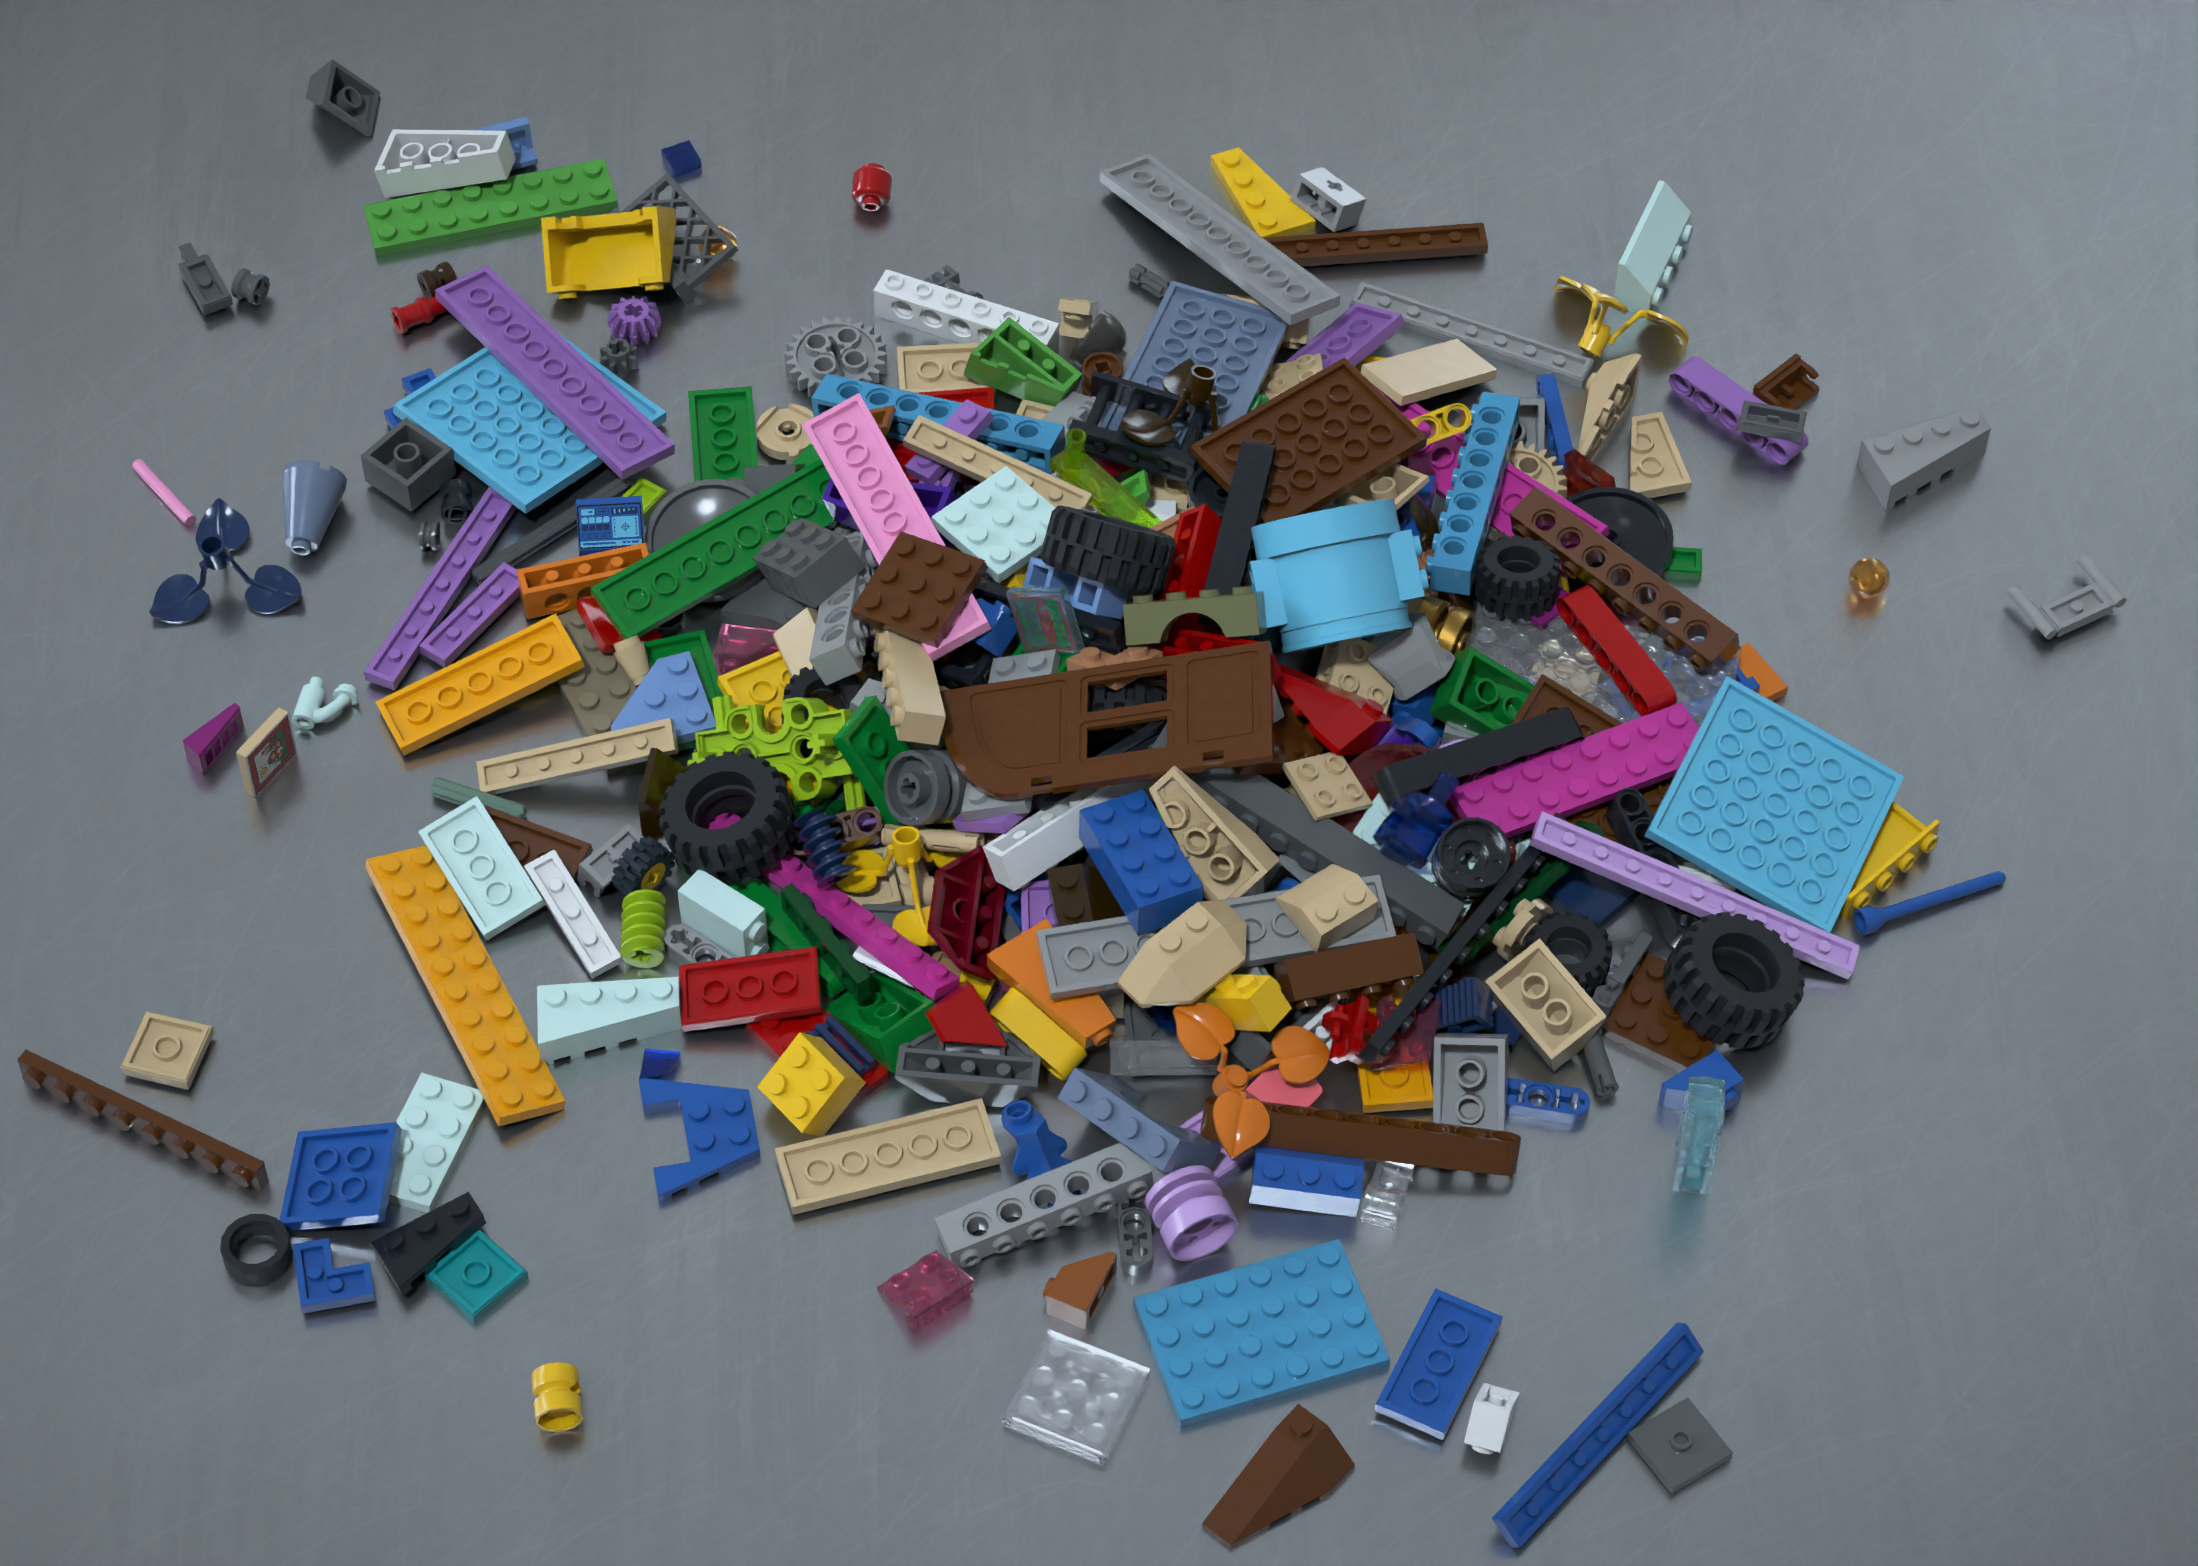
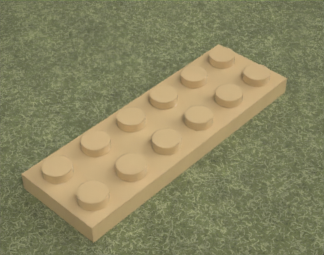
(887, 1156)

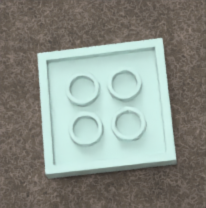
(998, 523)

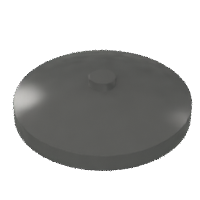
(692, 507)

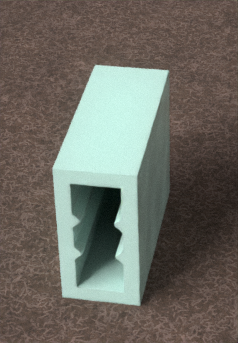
(723, 915)

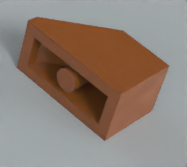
(1080, 1289)

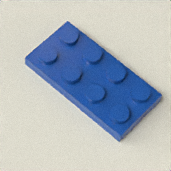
(1438, 1364)

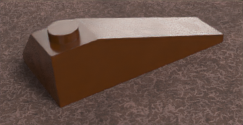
(1287, 1472)

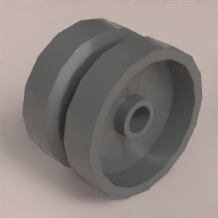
(924, 787)

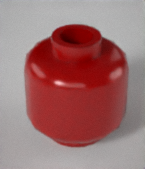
(871, 187)

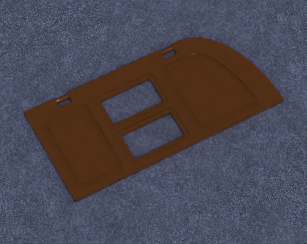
(1038, 726)

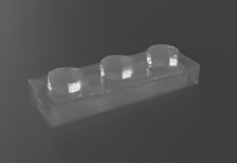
(1155, 1057)

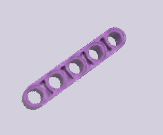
(1723, 402)

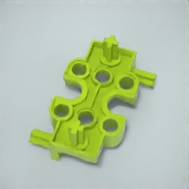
(783, 747)

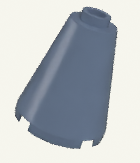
(309, 503)

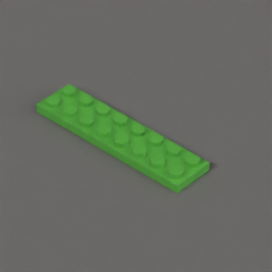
(489, 207)

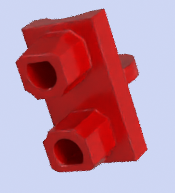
(1347, 1027)

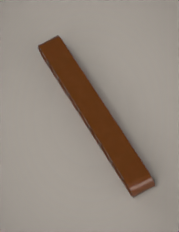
(1383, 1138)

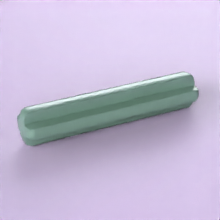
(461, 794)

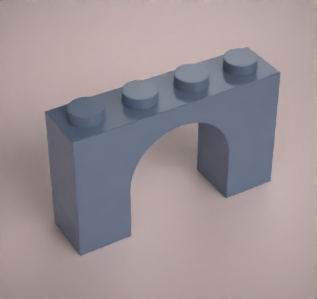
(1114, 1109)

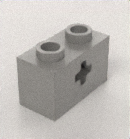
(1328, 199)

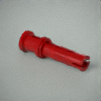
(419, 312)

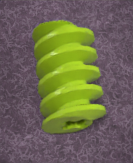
(643, 928)

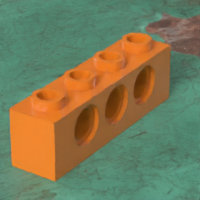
(561, 583)

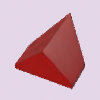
(964, 1018)

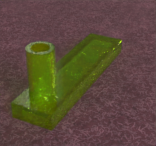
(1108, 495)

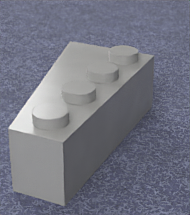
(1921, 453)

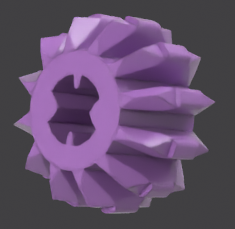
(634, 320)

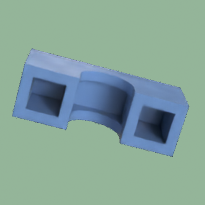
(1084, 593)

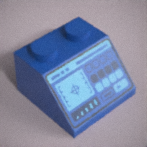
(609, 523)

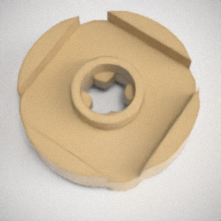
(770, 435)
(1512, 938)

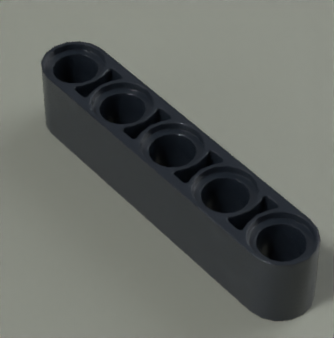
(1625, 828)

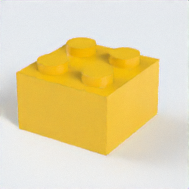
(811, 1084)

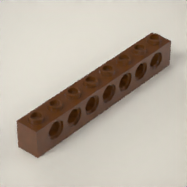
(1709, 655)

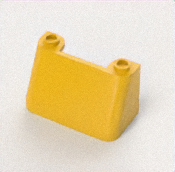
(609, 251)

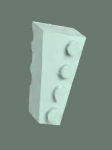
(604, 1014)

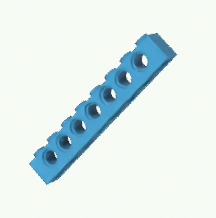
(1014, 435)
(1474, 493)

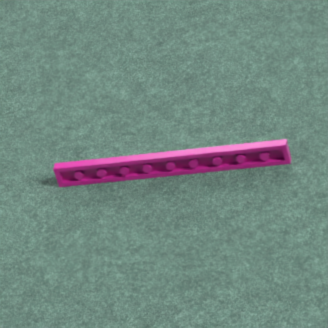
(858, 923)

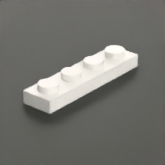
(573, 914)

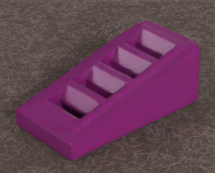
(211, 739)

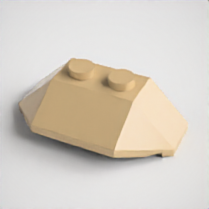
(1187, 956)

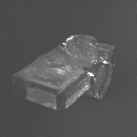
(1386, 1194)

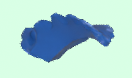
(1037, 1146)

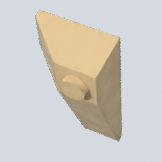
(1213, 840)

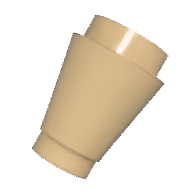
(633, 658)

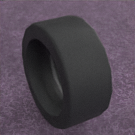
(248, 1227)

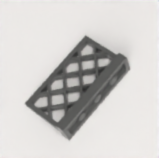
(708, 263)

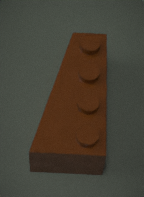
(1350, 970)

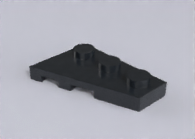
(424, 1240)

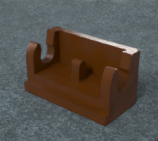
(1788, 384)

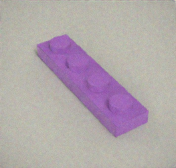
(472, 616)

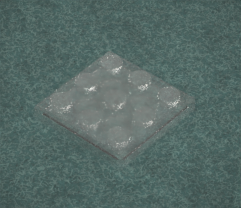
(1076, 1397)

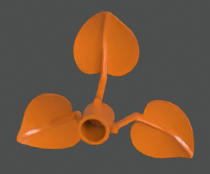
(1238, 1120)

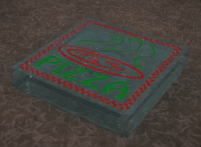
(1045, 619)

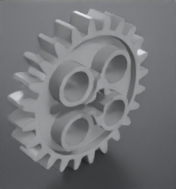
(857, 351)

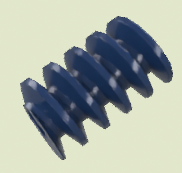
(823, 847)

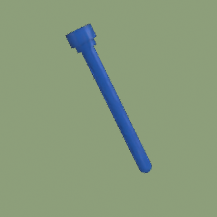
(1870, 918)

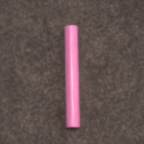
(164, 492)

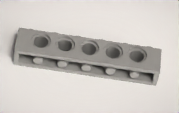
(1050, 1187)

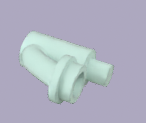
(309, 710)

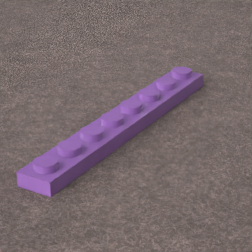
(440, 590)

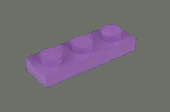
(967, 420)

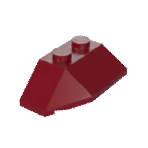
(967, 912)

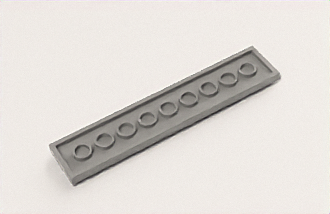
(1220, 239)
(1096, 953)

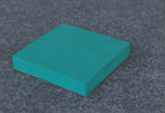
(476, 1276)

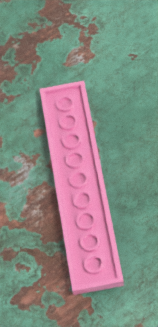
(881, 496)

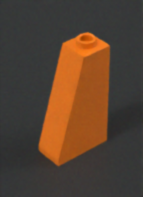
(1020, 967)

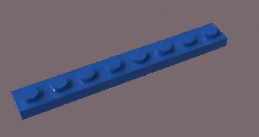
(1597, 1435)

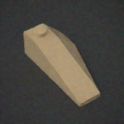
(1608, 400)

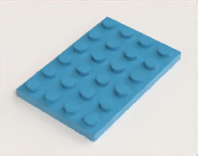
(1260, 1332)

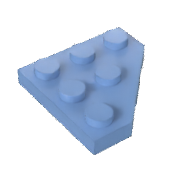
(672, 692)

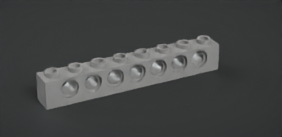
(838, 636)

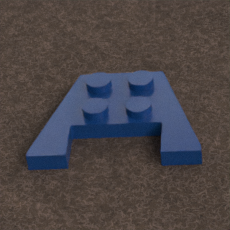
(716, 1126)

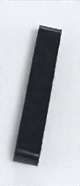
(1241, 513)
(1479, 754)

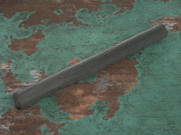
(545, 533)

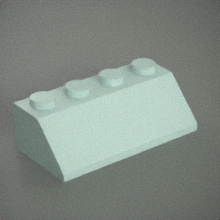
(1653, 250)

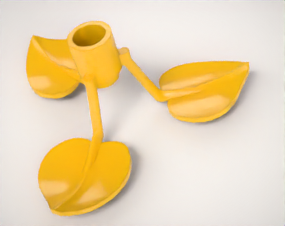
(1597, 332)
(907, 851)

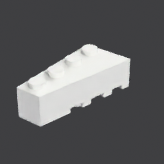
(442, 160)

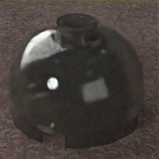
(1104, 335)

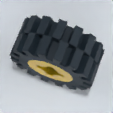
(643, 866)

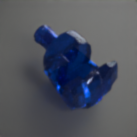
(1416, 823)

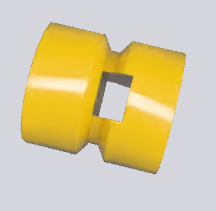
(558, 1398)

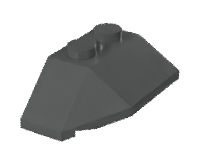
(968, 1071)

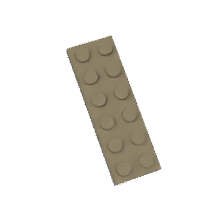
(597, 690)

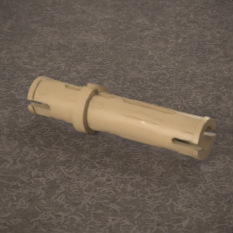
(940, 839)

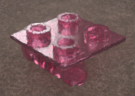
(1415, 1043)
(927, 1286)

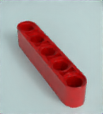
(1616, 651)

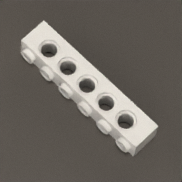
(951, 312)

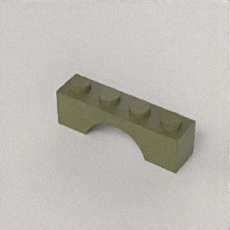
(1236, 613)

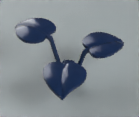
(221, 531)

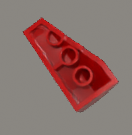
(1336, 716)

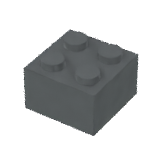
(408, 464)

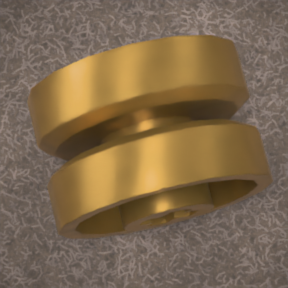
(1451, 627)

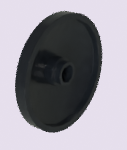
(1633, 523)

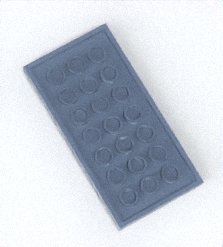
(1212, 331)

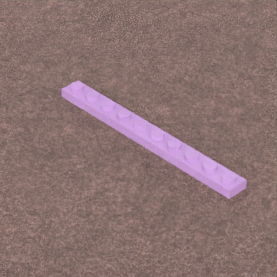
(1687, 891)

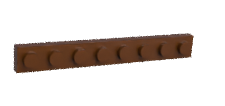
(1383, 244)
(147, 1122)

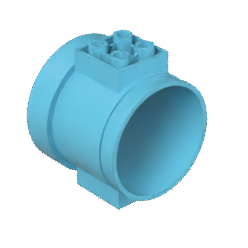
(1337, 574)

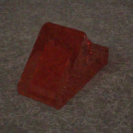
(1584, 473)

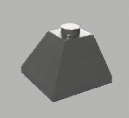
(344, 96)

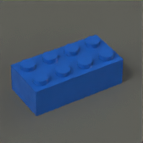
(1139, 860)

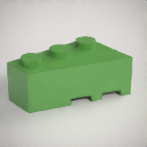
(1022, 366)

